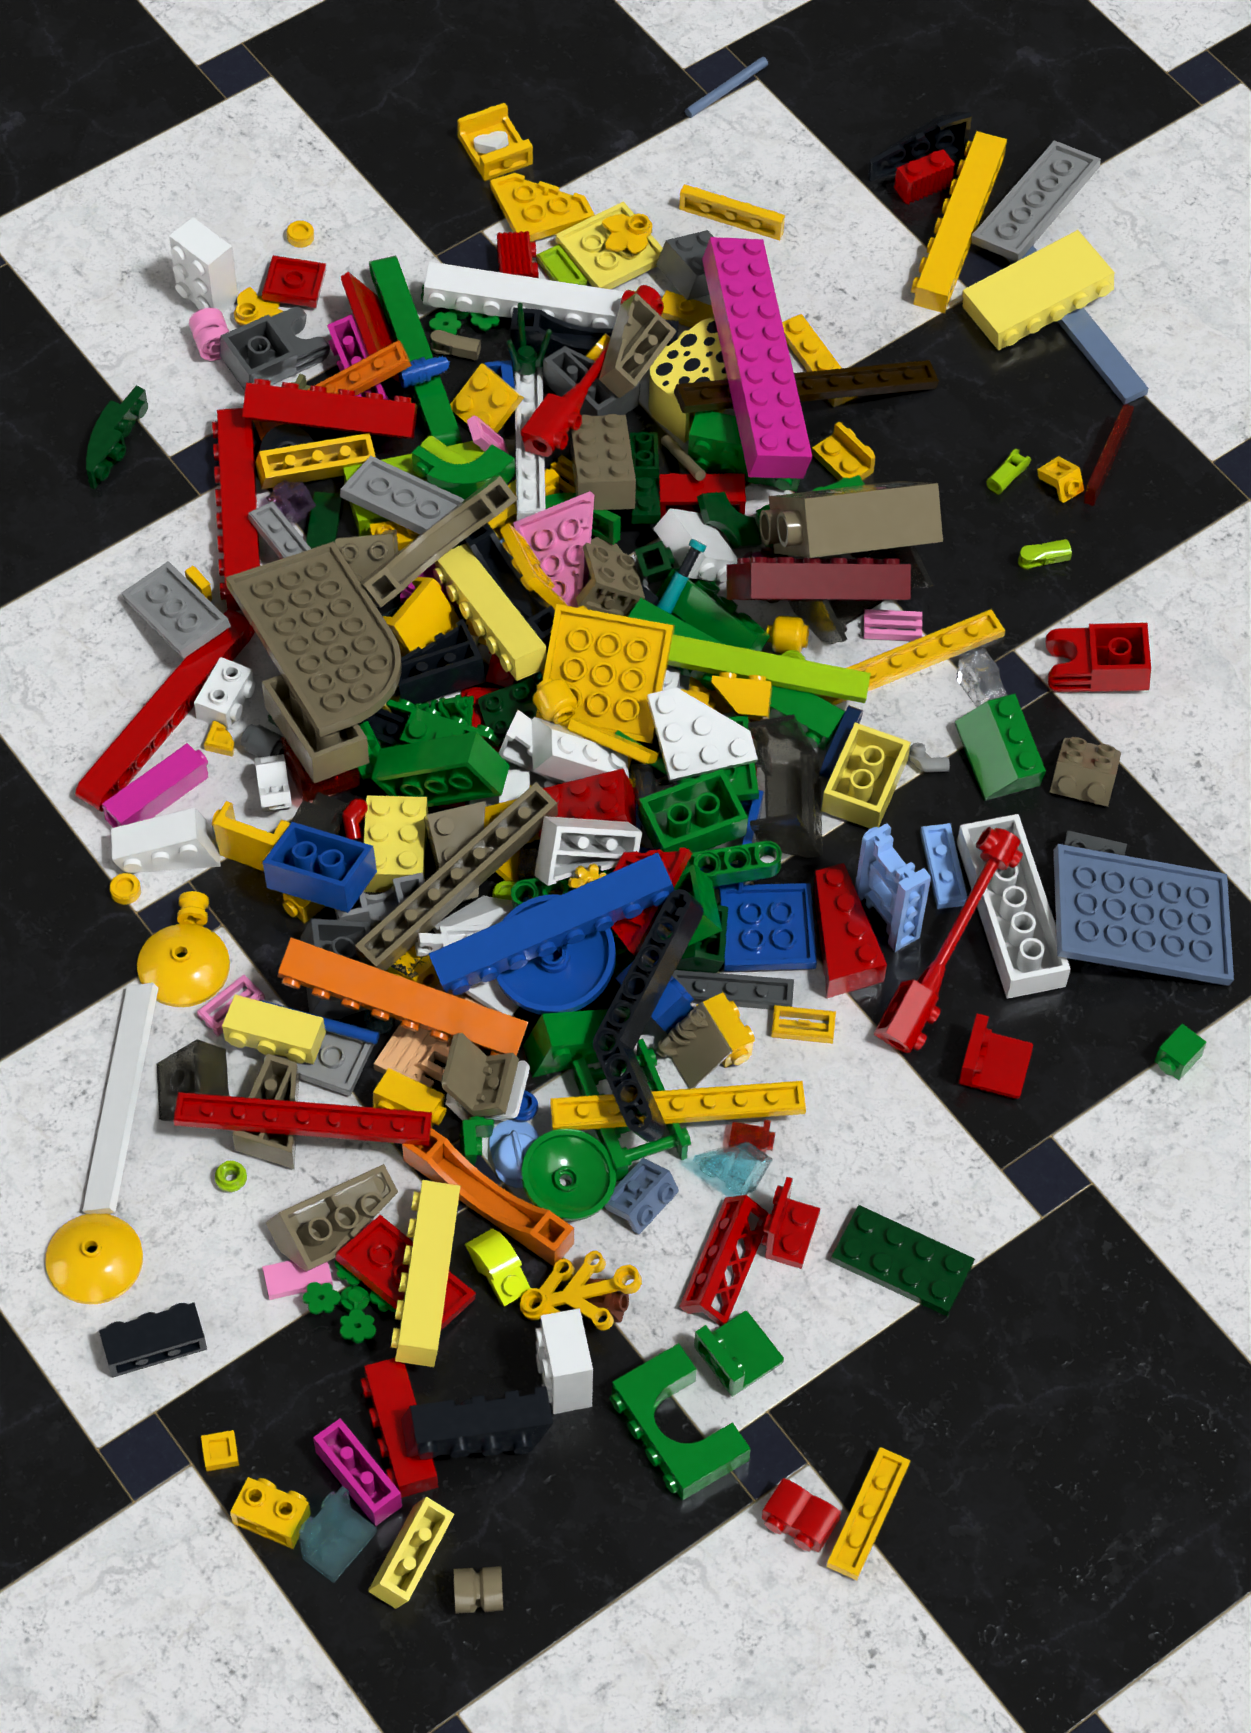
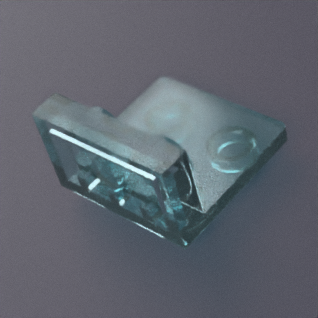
(334, 1535)

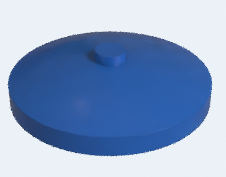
(564, 979)

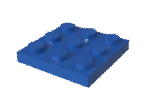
(769, 927)

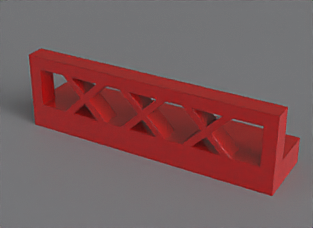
(722, 1252)

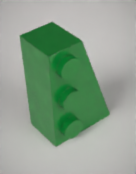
(563, 1039)

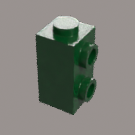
(653, 562)

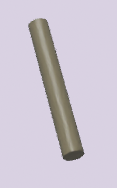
(694, 469)

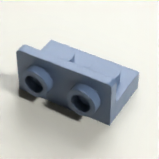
(642, 1194)

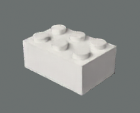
(203, 266)
(565, 1361)

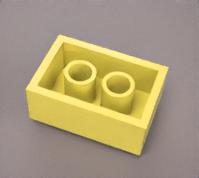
(865, 776)
(398, 837)

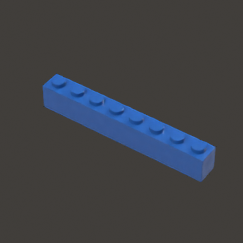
(552, 925)

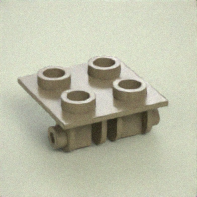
(695, 1046)

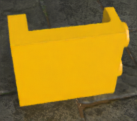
(501, 161)
(422, 616)
(242, 841)

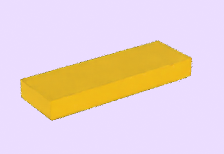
(612, 741)

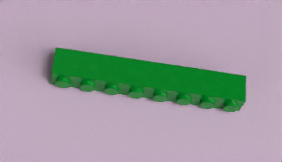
(815, 715)

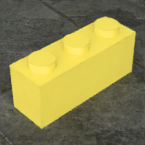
(273, 1029)
(411, 1552)

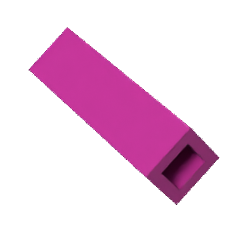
(157, 787)

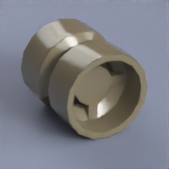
(478, 1589)

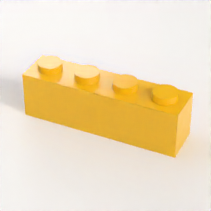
(312, 460)

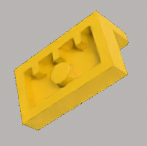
(845, 454)

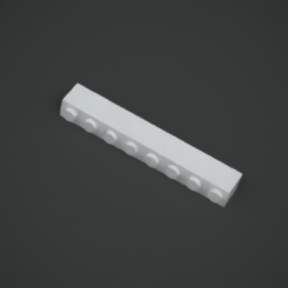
(499, 292)

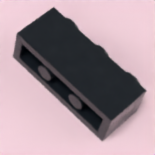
(153, 1339)

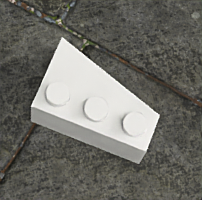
(580, 842)
(166, 843)

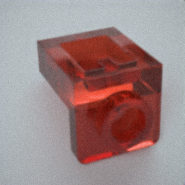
(758, 1136)

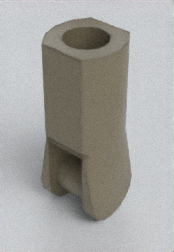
(454, 345)

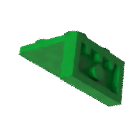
(737, 1352)

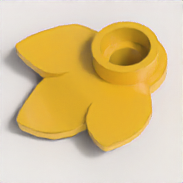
(627, 232)
(252, 307)

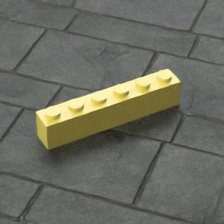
(490, 612)
(427, 1273)

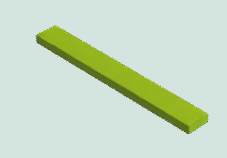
(778, 669)

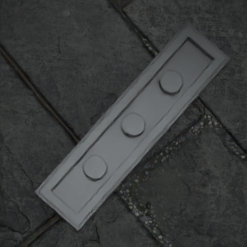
(741, 989)

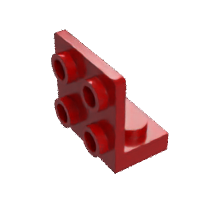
(995, 1061)
(789, 1228)

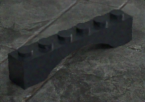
(563, 334)
(498, 564)

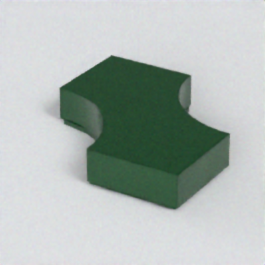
(738, 528)

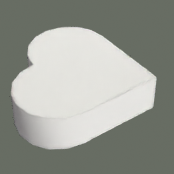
(490, 142)

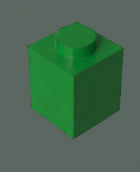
(1180, 1052)

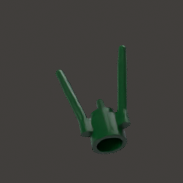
(525, 359)

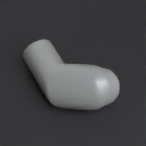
(924, 762)

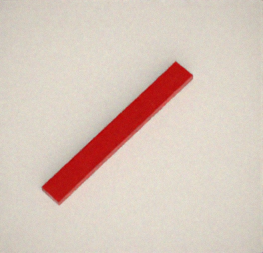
(303, 1118)

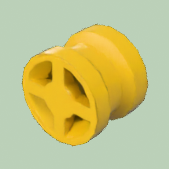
(193, 908)

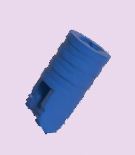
(422, 371)

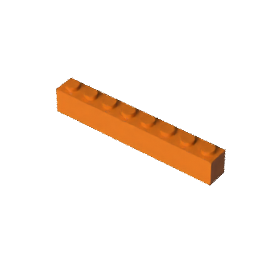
(398, 998)

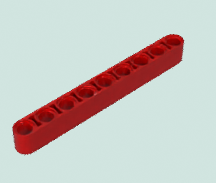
(161, 715)

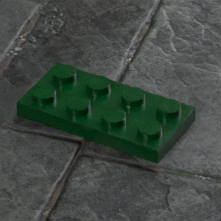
(902, 1260)

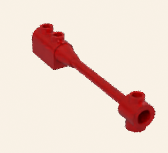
(557, 414)
(916, 1000)

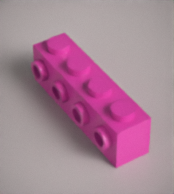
(351, 349)

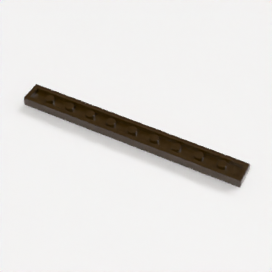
(820, 385)

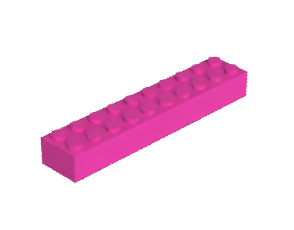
(756, 358)

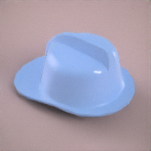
(508, 1147)

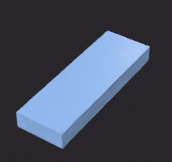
(943, 866)

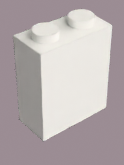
(681, 526)

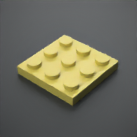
(600, 266)

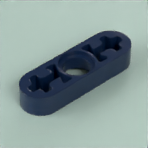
(850, 716)

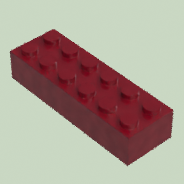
(818, 579)

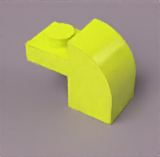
(500, 1264)

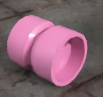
(206, 328)

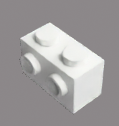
(225, 693)

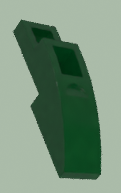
(107, 438)
(646, 468)

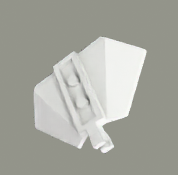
(461, 924)

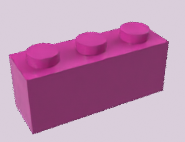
(357, 1472)

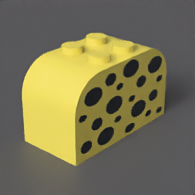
(689, 359)

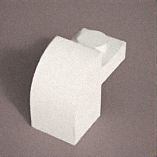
(273, 782)

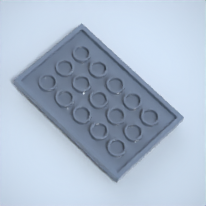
(1142, 915)

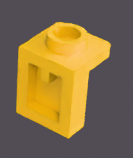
(1063, 476)

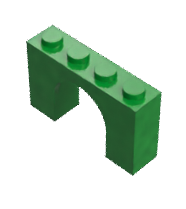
(685, 1465)

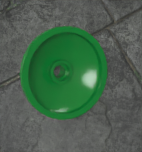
(572, 1157)

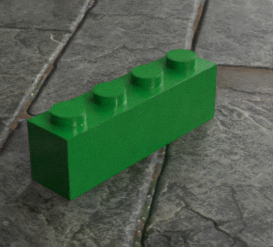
(715, 615)

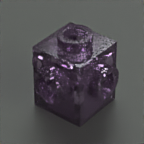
(292, 500)

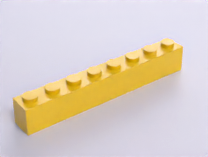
(959, 222)

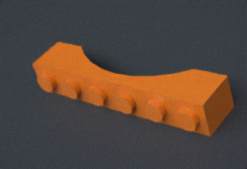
(528, 1224)

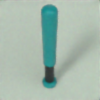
(680, 577)

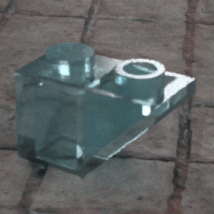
(737, 1165)

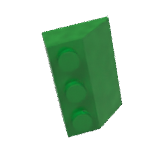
(1000, 748)

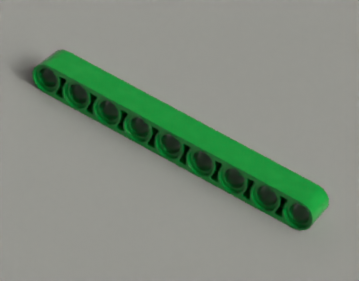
(406, 327)
(718, 858)

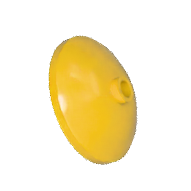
(189, 978)
(99, 1274)

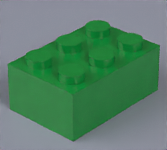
(694, 814)

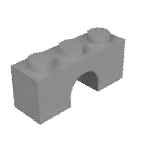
(377, 907)

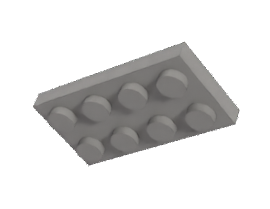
(398, 495)
(176, 609)

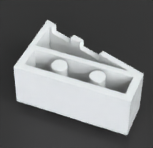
(518, 750)

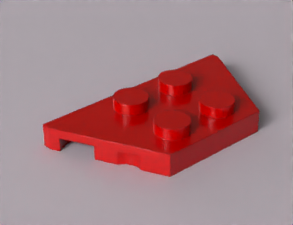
(635, 930)

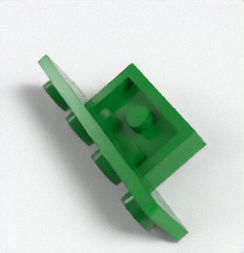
(430, 725)

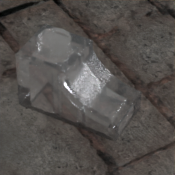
(980, 677)

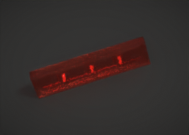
(1108, 454)

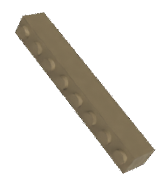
(457, 879)

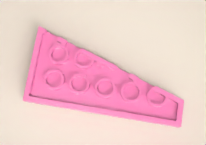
(558, 543)

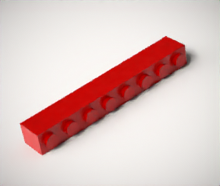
(235, 497)

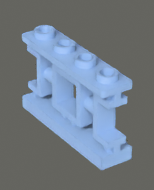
(892, 887)

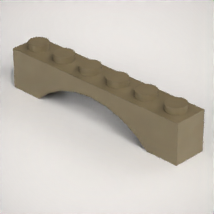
(438, 540)

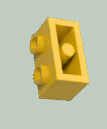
(270, 1511)

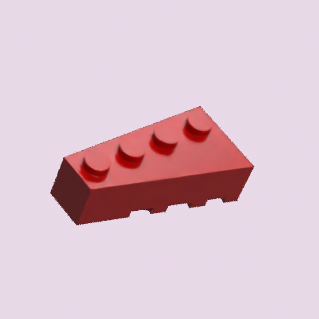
(845, 935)

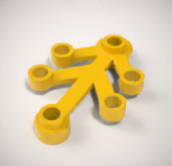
(576, 1290)

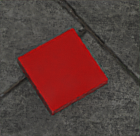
(294, 281)

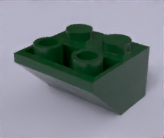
(708, 953)

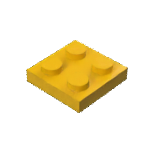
(487, 398)

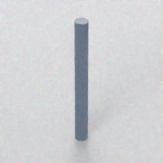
(726, 87)

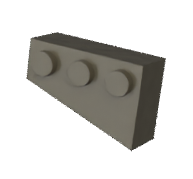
(634, 345)
(453, 830)
(275, 1081)

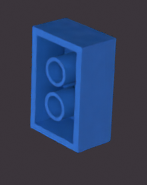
(320, 867)

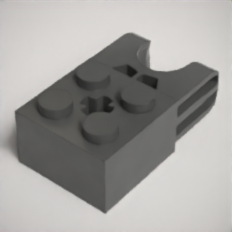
(270, 348)

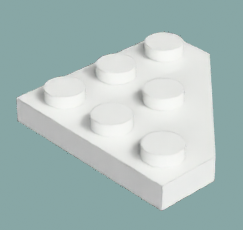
(697, 737)

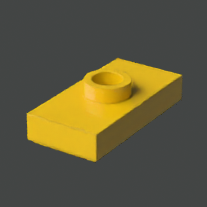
(684, 311)

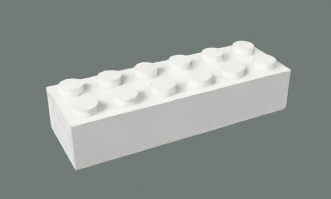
(1015, 915)

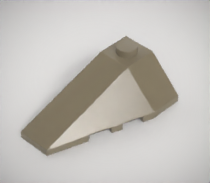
(325, 1223)

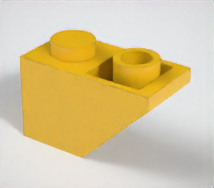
(745, 696)

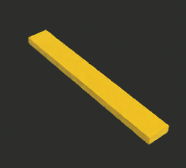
(928, 650)
(685, 1105)

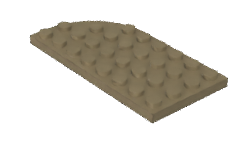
(322, 635)

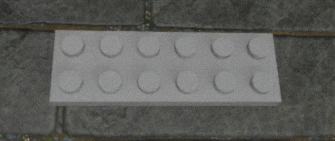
(1035, 201)

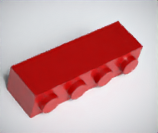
(392, 1396)

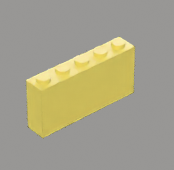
(1038, 290)

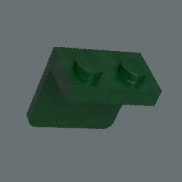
(501, 706)

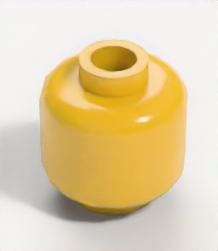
(788, 634)
(554, 700)

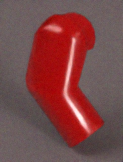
(352, 816)

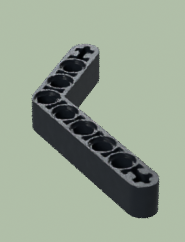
(679, 915)

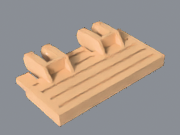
(415, 1052)

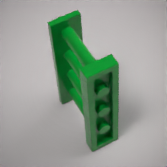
(586, 1082)

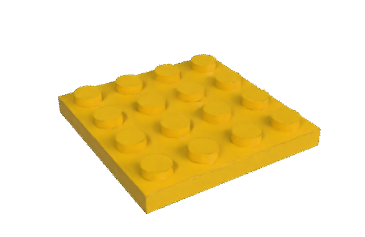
(609, 667)

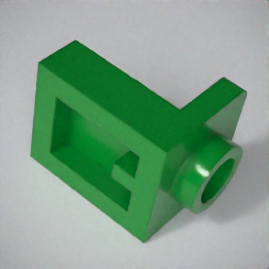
(471, 1136)

